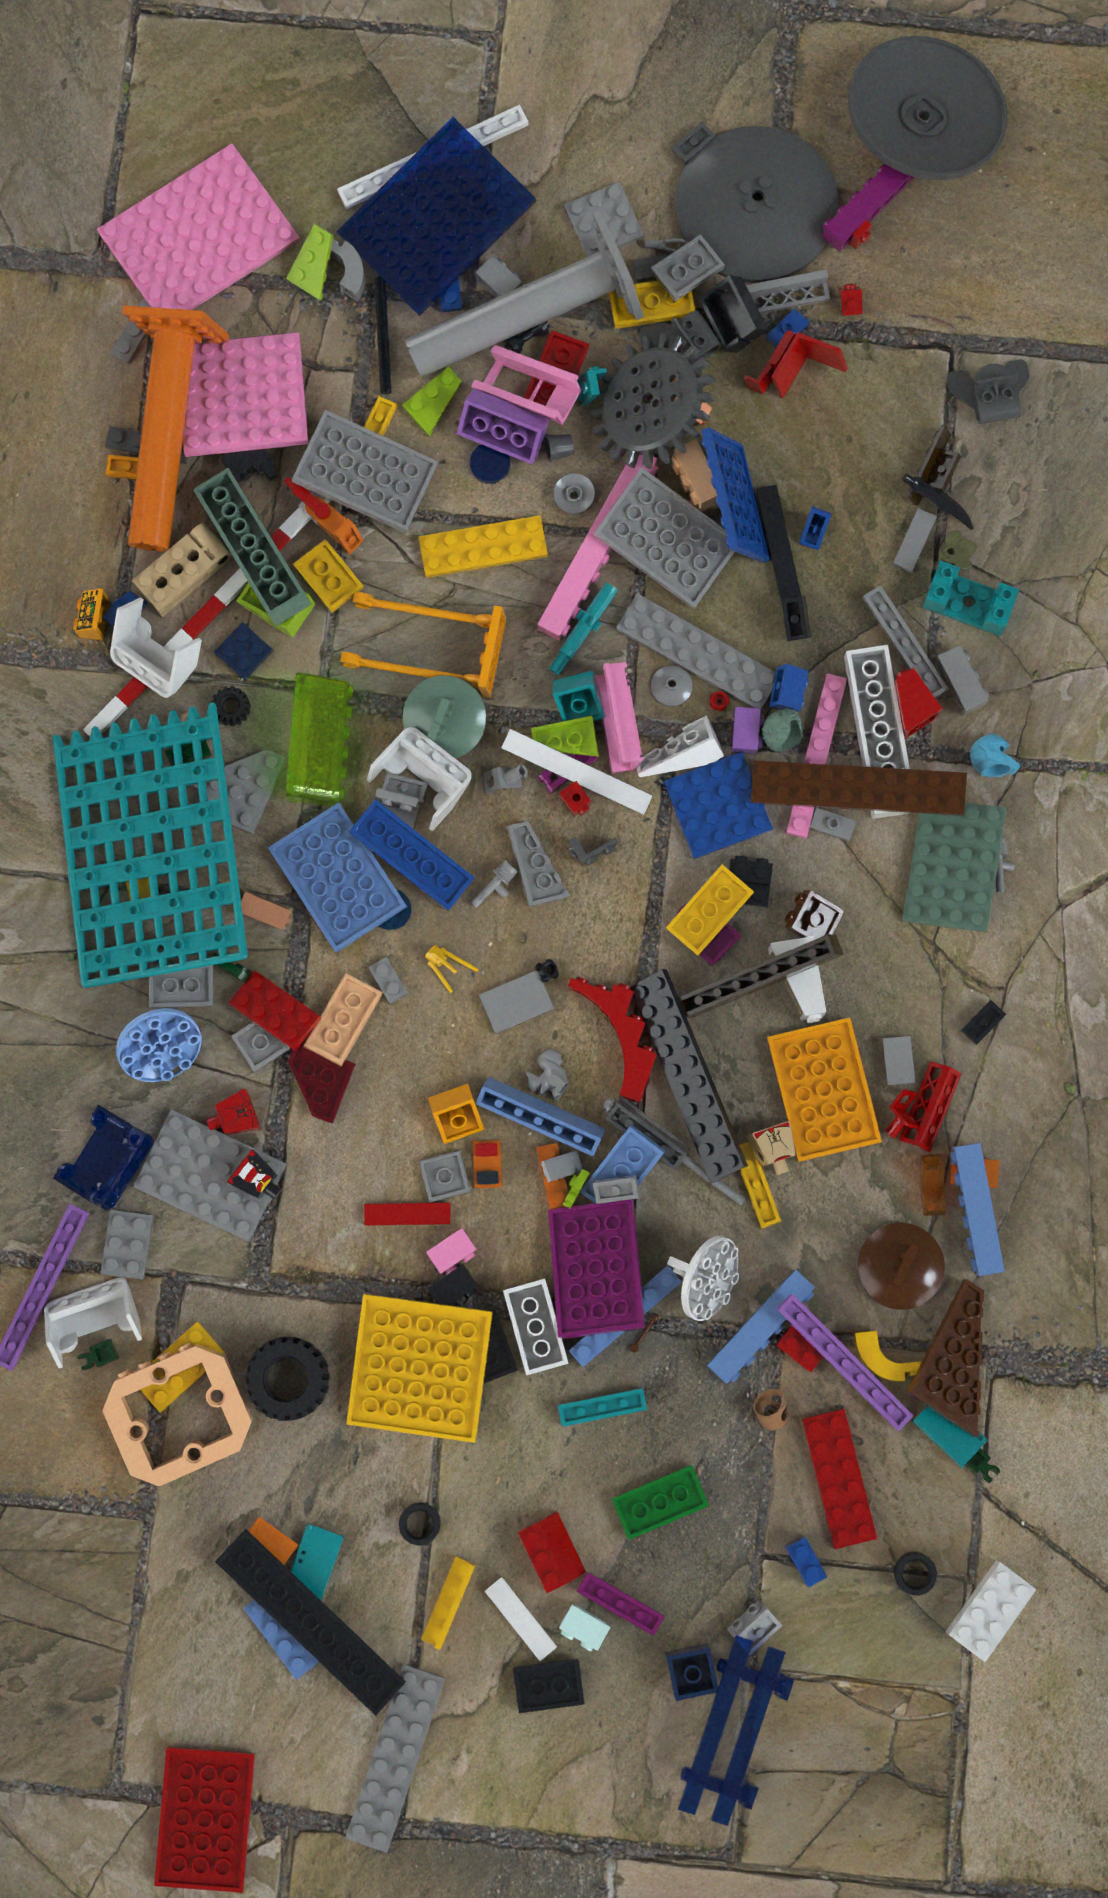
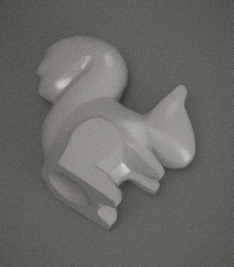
(553, 1077)

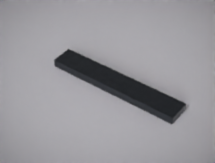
(778, 542)

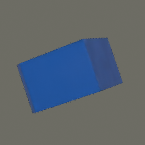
(815, 528)

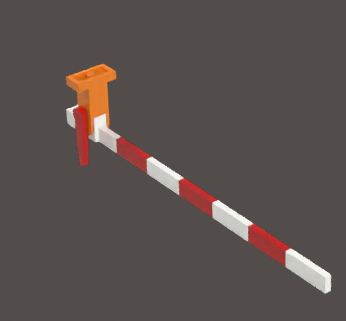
(314, 508)

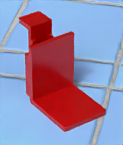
(789, 359)

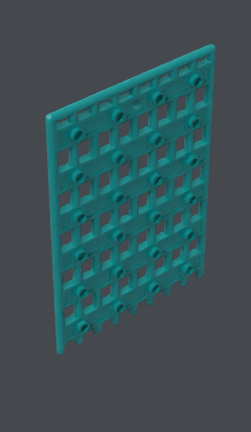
(152, 865)

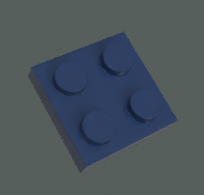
(243, 651)

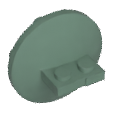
(447, 713)

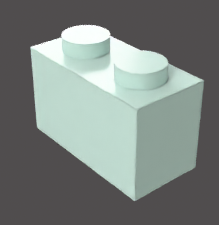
(584, 1627)

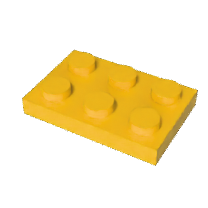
(328, 576)

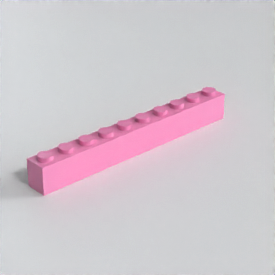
(585, 565)

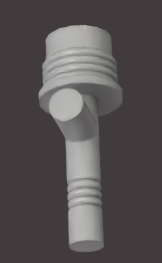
(1002, 865)
(504, 873)

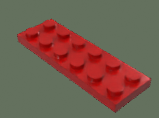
(839, 1479)

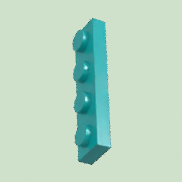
(602, 1407)

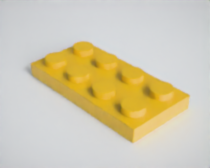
(654, 303)
(709, 910)
(163, 1395)

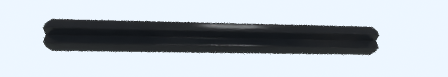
(382, 335)

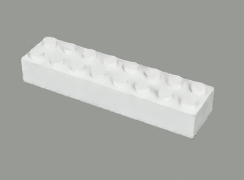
(876, 711)

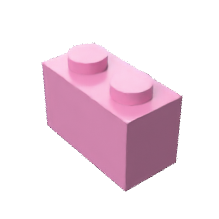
(452, 1251)

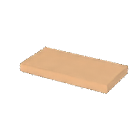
(343, 1019)

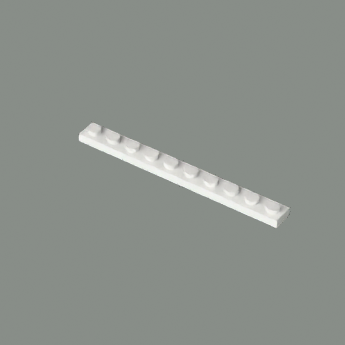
(484, 132)

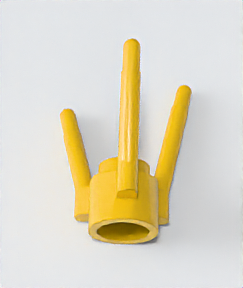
(437, 957)

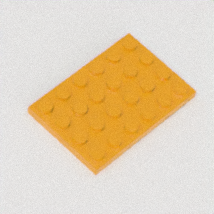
(824, 1089)

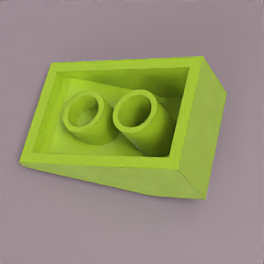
(290, 626)

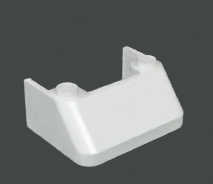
(146, 658)
(430, 764)
(89, 1312)

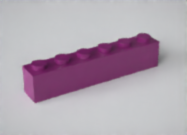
(864, 205)

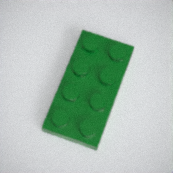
(660, 1502)

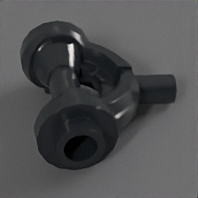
(516, 342)

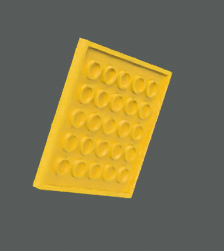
(419, 1368)

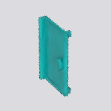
(949, 1437)
(318, 1556)

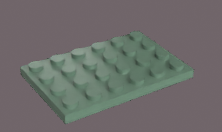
(955, 868)

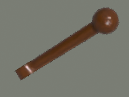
(634, 1347)

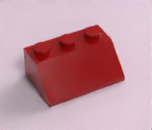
(551, 1552)

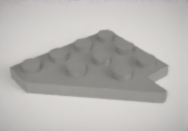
(248, 787)

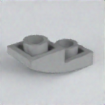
(562, 1166)

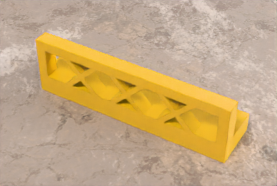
(448, 1602)

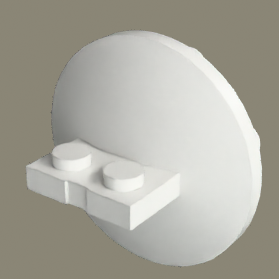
(708, 1277)

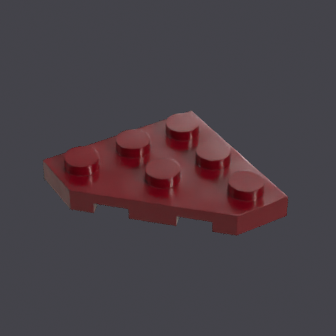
(320, 1082)

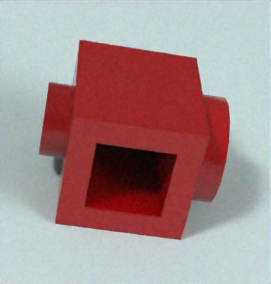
(575, 799)

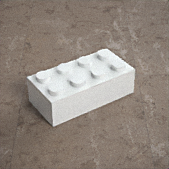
(535, 1327)
(990, 1610)

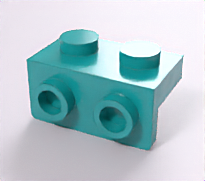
(589, 384)

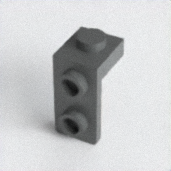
(578, 852)

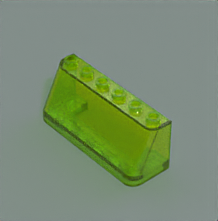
(318, 740)

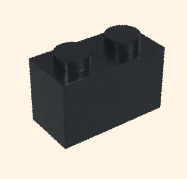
(796, 618)
(453, 1287)

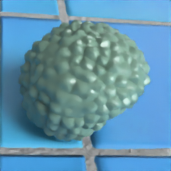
(782, 730)

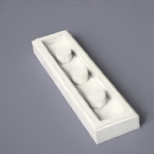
(520, 1618)

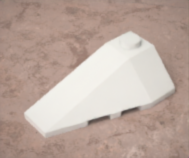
(690, 749)

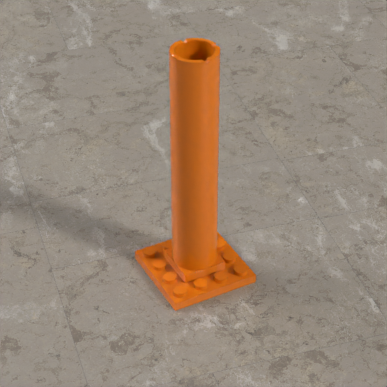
(164, 417)

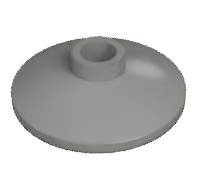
(572, 484)
(671, 695)

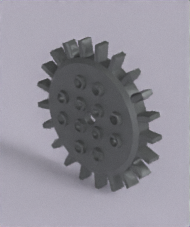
(674, 416)

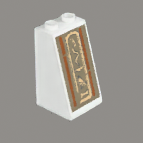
(805, 987)

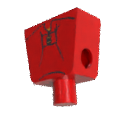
(235, 1114)

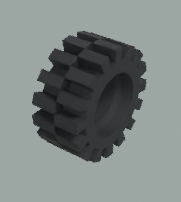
(240, 714)

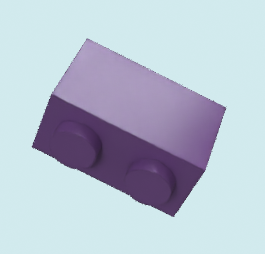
(746, 730)

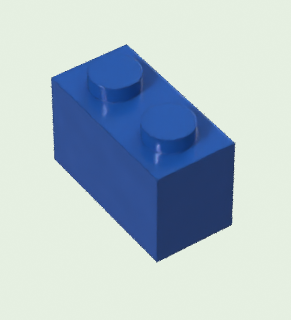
(789, 688)
(806, 1561)

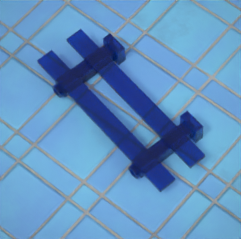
(731, 1787)

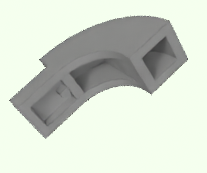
(354, 277)

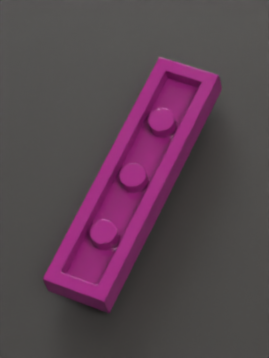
(620, 1603)

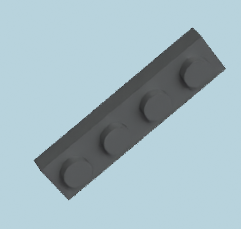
(129, 441)

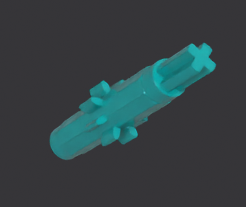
(587, 621)

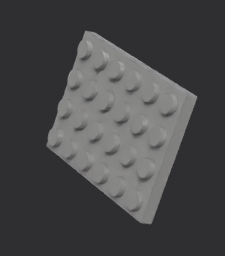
(365, 471)
(666, 538)
(192, 1170)

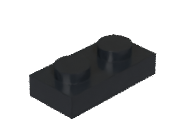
(983, 1022)

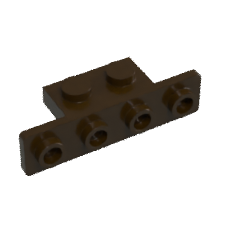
(938, 465)

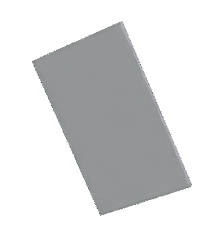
(898, 1060)

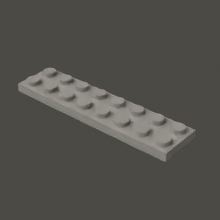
(697, 652)
(395, 1759)

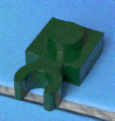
(101, 1354)
(979, 1462)

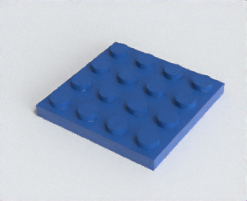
(717, 805)

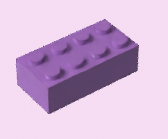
(502, 426)

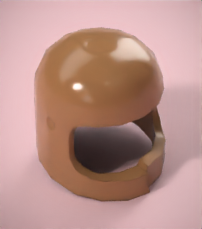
(779, 1417)

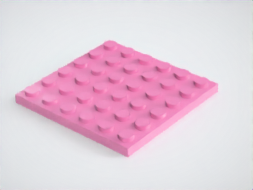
(246, 396)

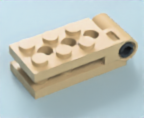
(199, 543)

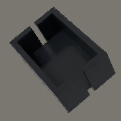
(733, 313)

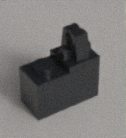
(245, 463)

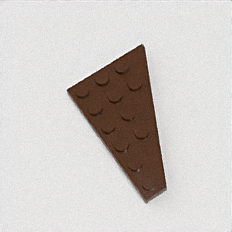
(950, 1369)

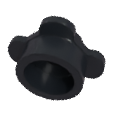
(552, 968)

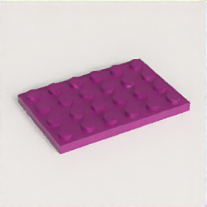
(596, 1269)

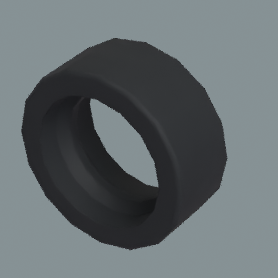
(403, 1524)
(932, 1573)

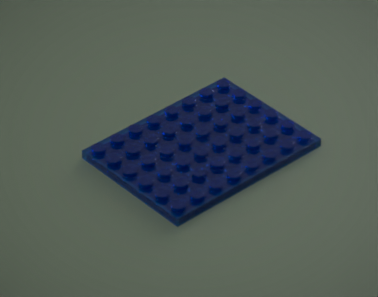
(436, 216)

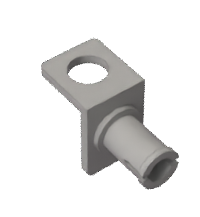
(504, 778)

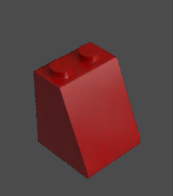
(915, 702)

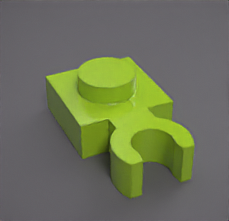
(576, 1183)

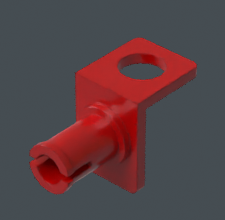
(902, 1117)

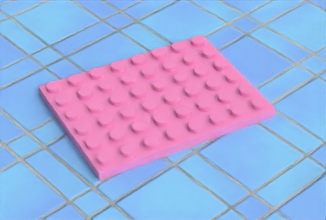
(199, 233)

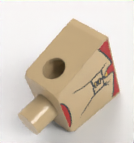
(773, 1146)

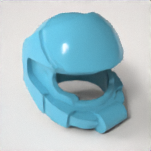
(988, 756)

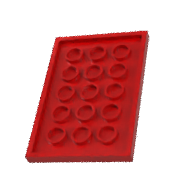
(204, 1819)

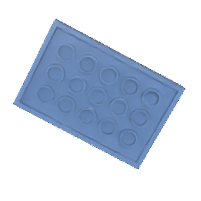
(337, 878)

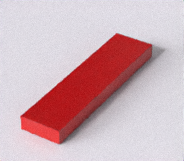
(407, 1214)

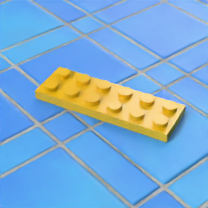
(483, 546)

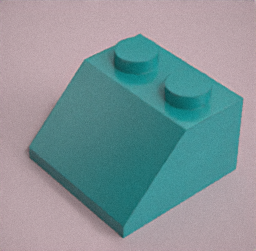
(578, 697)

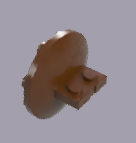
(901, 1266)

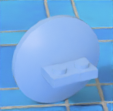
(158, 1044)

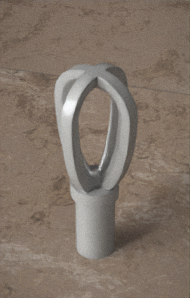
(656, 244)

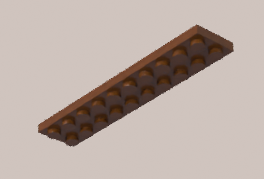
(859, 788)

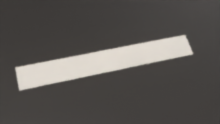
(576, 771)

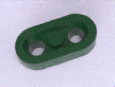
(237, 971)

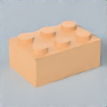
(695, 476)

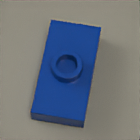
(793, 322)

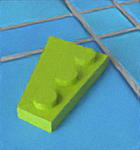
(311, 263)
(431, 401)
(569, 736)

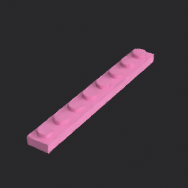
(819, 745)

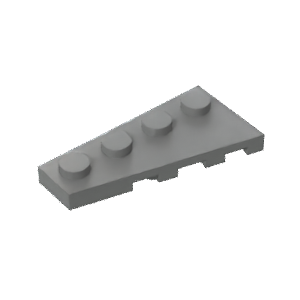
(534, 866)

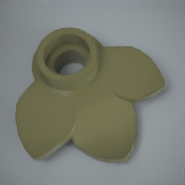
(959, 550)

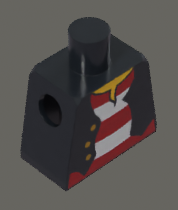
(255, 1177)

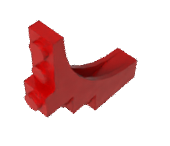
(615, 1004)

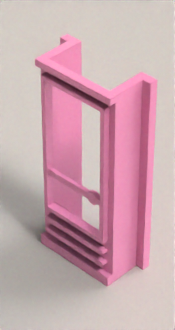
(562, 398)
(619, 721)

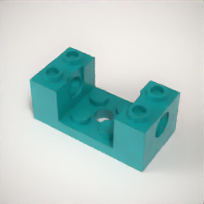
(990, 607)

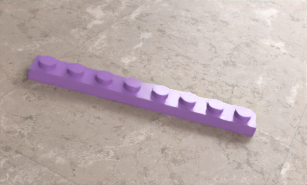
(42, 1286)
(844, 1362)

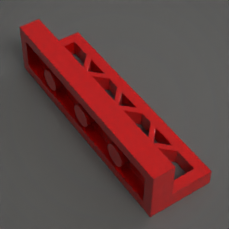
(934, 1107)

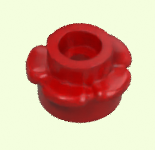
(719, 695)

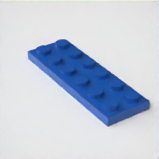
(411, 855)

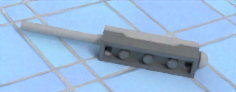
(625, 1114)

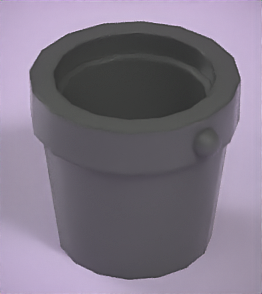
(558, 446)

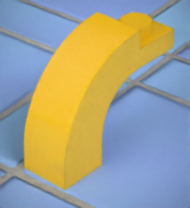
(872, 1357)

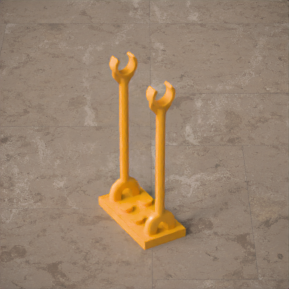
(488, 659)

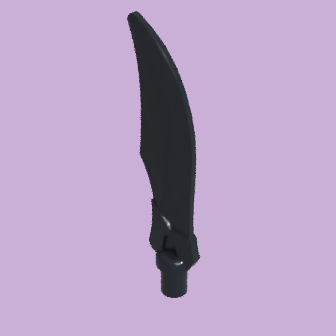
(939, 498)

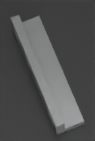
(790, 285)

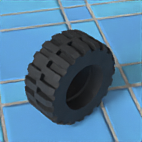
(258, 1386)

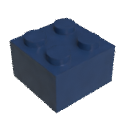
(692, 1672)

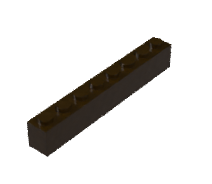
(761, 975)

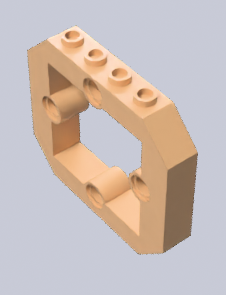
(133, 1447)

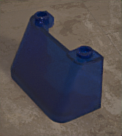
(106, 1160)

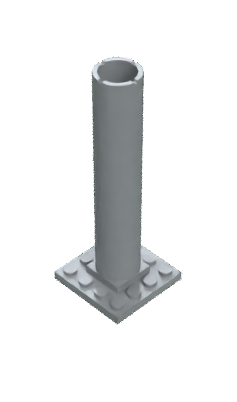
(528, 306)

